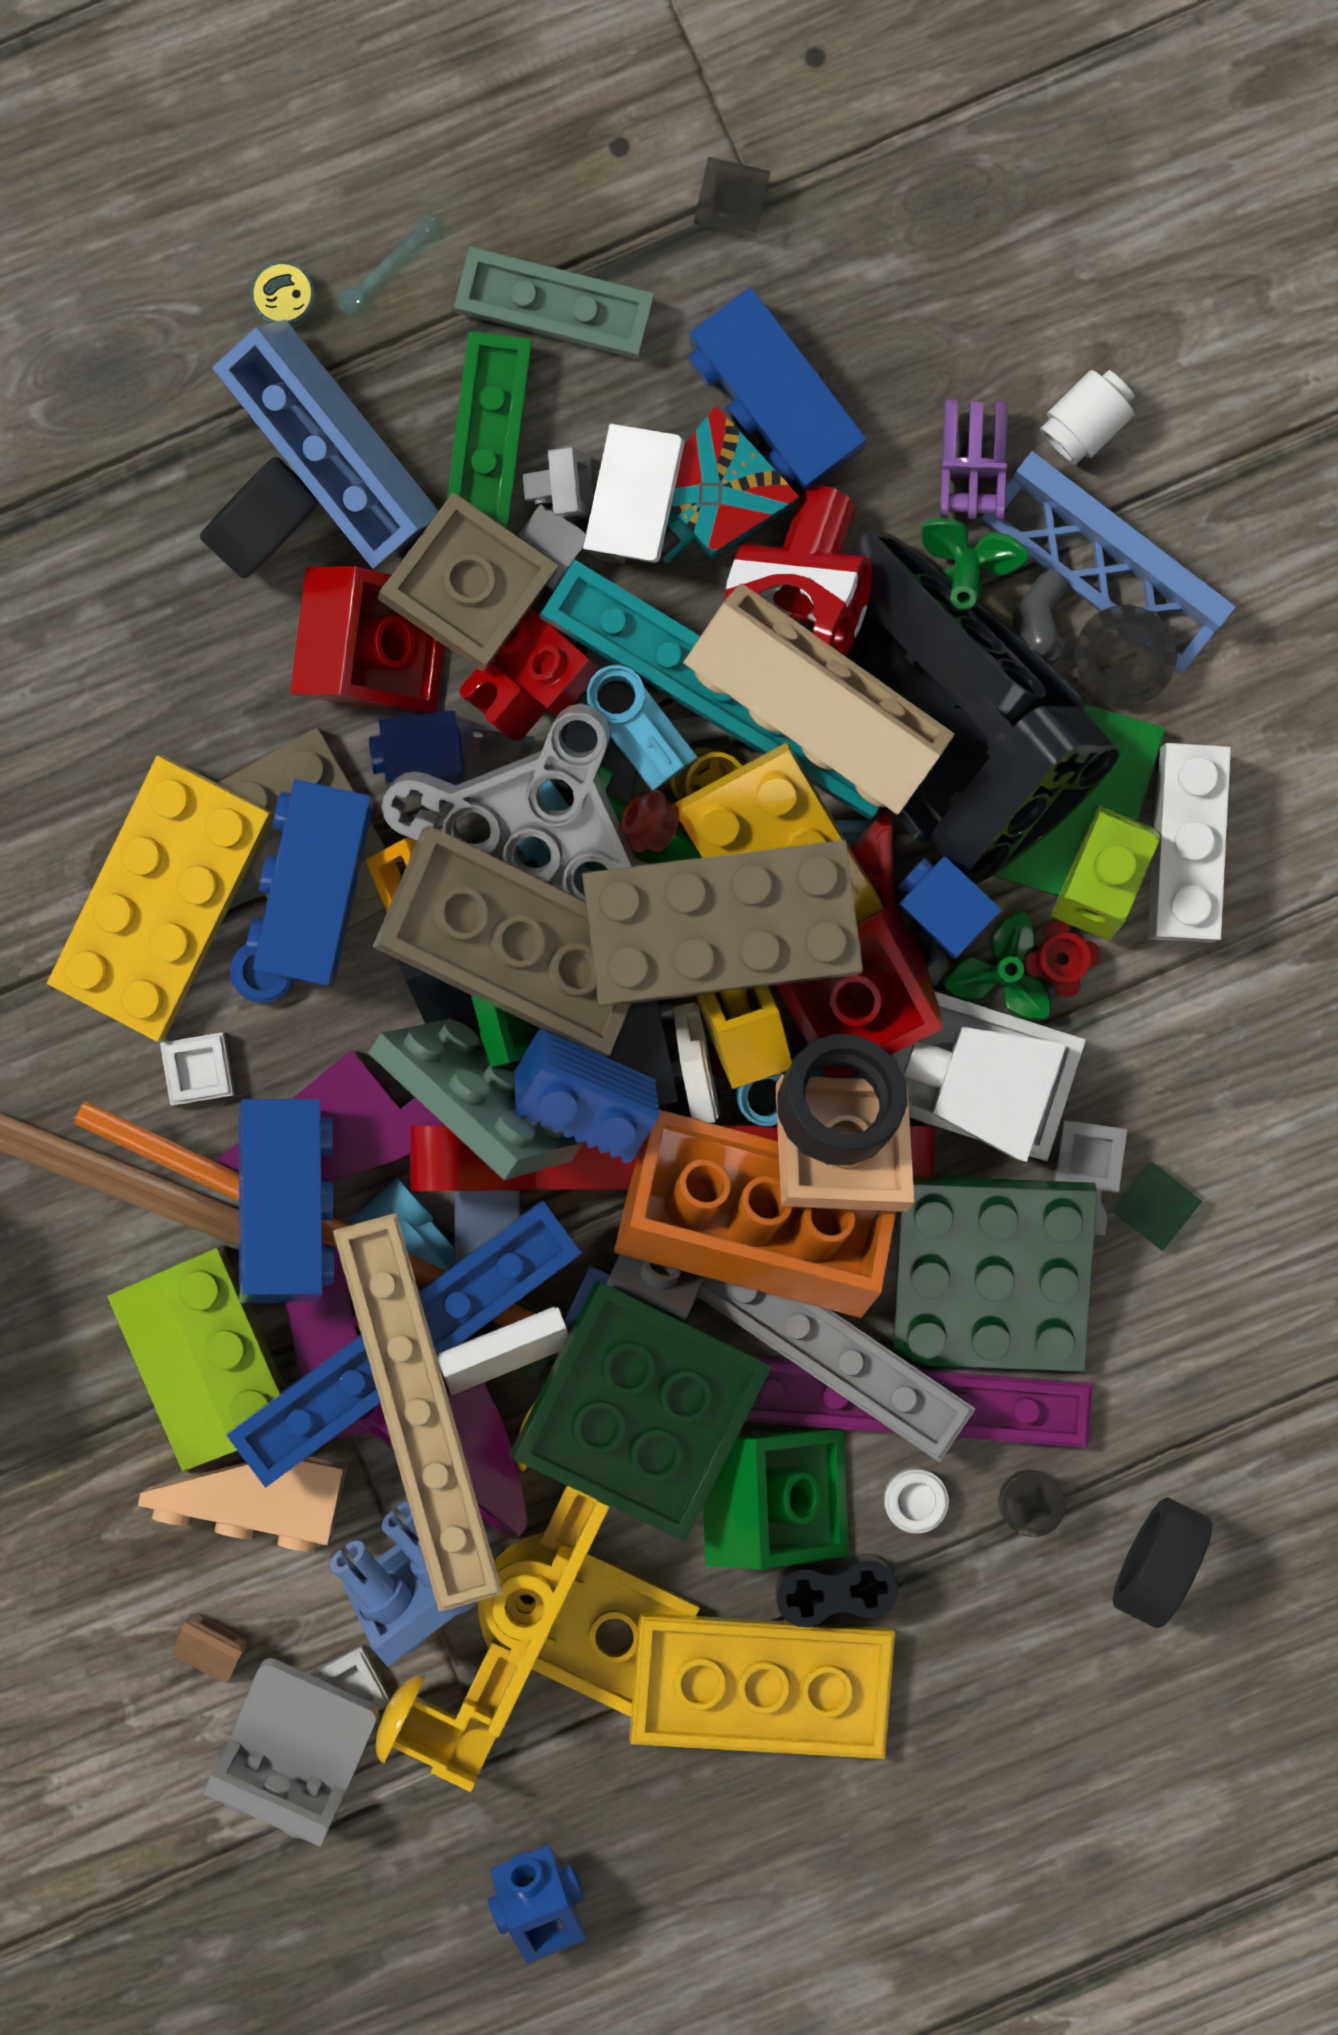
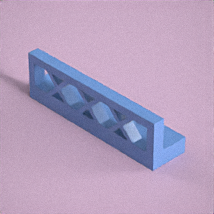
(1117, 540)

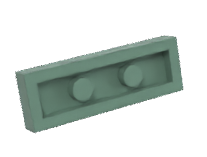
(553, 302)

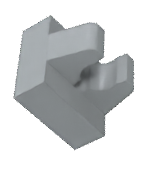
(565, 484)

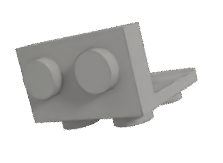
(292, 1751)

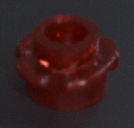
(650, 822)

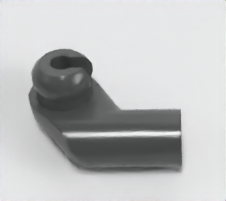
(1034, 615)

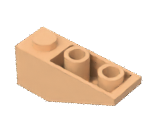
(296, 1506)

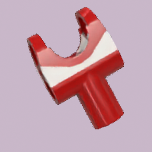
(810, 574)

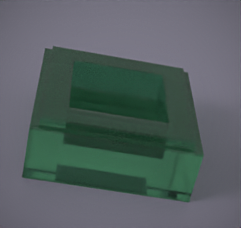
(1156, 1206)

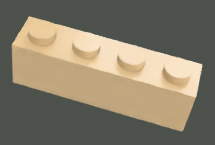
(817, 699)

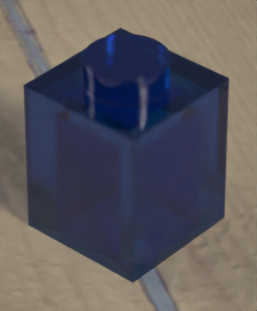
(418, 744)

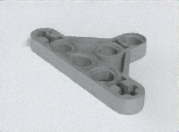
(514, 809)

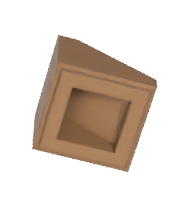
(209, 1647)

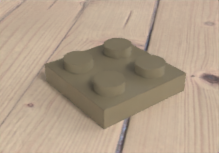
(468, 582)

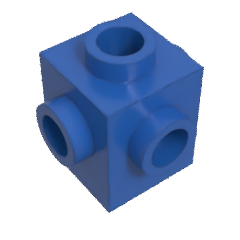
(537, 1903)

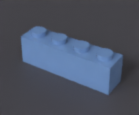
(327, 442)

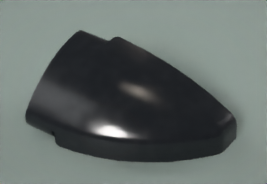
(1018, 725)

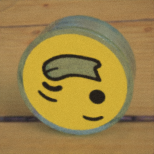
(282, 293)

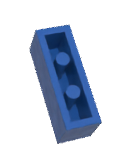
(774, 392)
(310, 882)
(283, 1201)

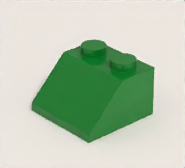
(779, 1501)

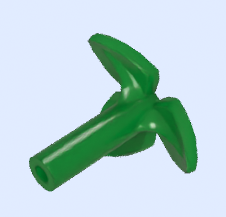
(993, 552)
(1010, 944)

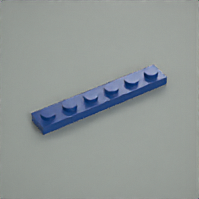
(454, 1309)

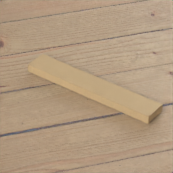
(417, 1412)

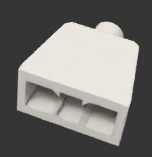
(990, 1085)

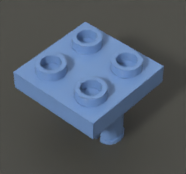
(393, 1591)

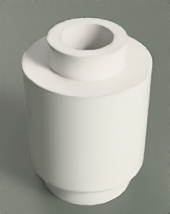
(1088, 416)

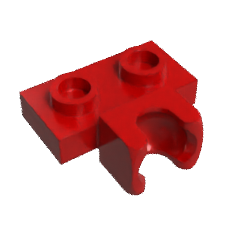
(528, 675)

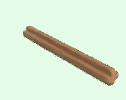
(119, 1179)

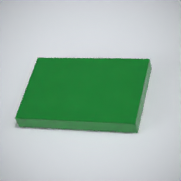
(1122, 790)

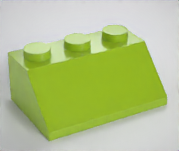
(198, 1353)

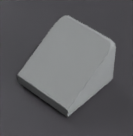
(555, 540)

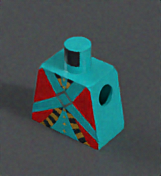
(722, 491)

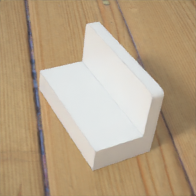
(633, 494)

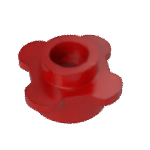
(1080, 956)

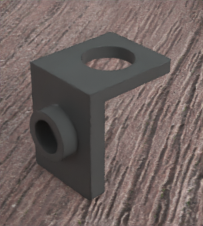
(657, 1285)

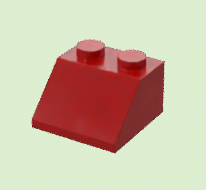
(359, 648)
(884, 1003)

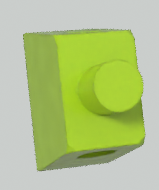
(1106, 873)

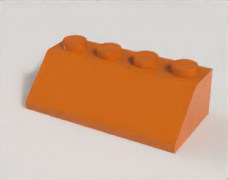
(714, 1209)

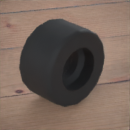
(259, 518)

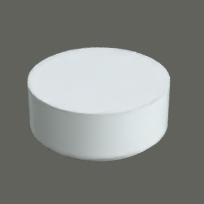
(916, 1500)

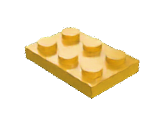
(768, 808)

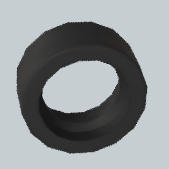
(860, 1057)
(1162, 1563)

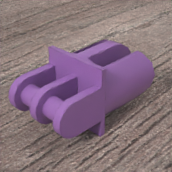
(973, 466)

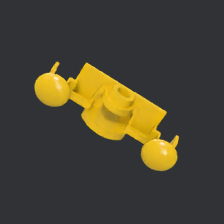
(549, 1635)

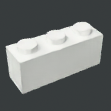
(1192, 843)

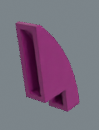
(366, 1119)
(485, 1452)

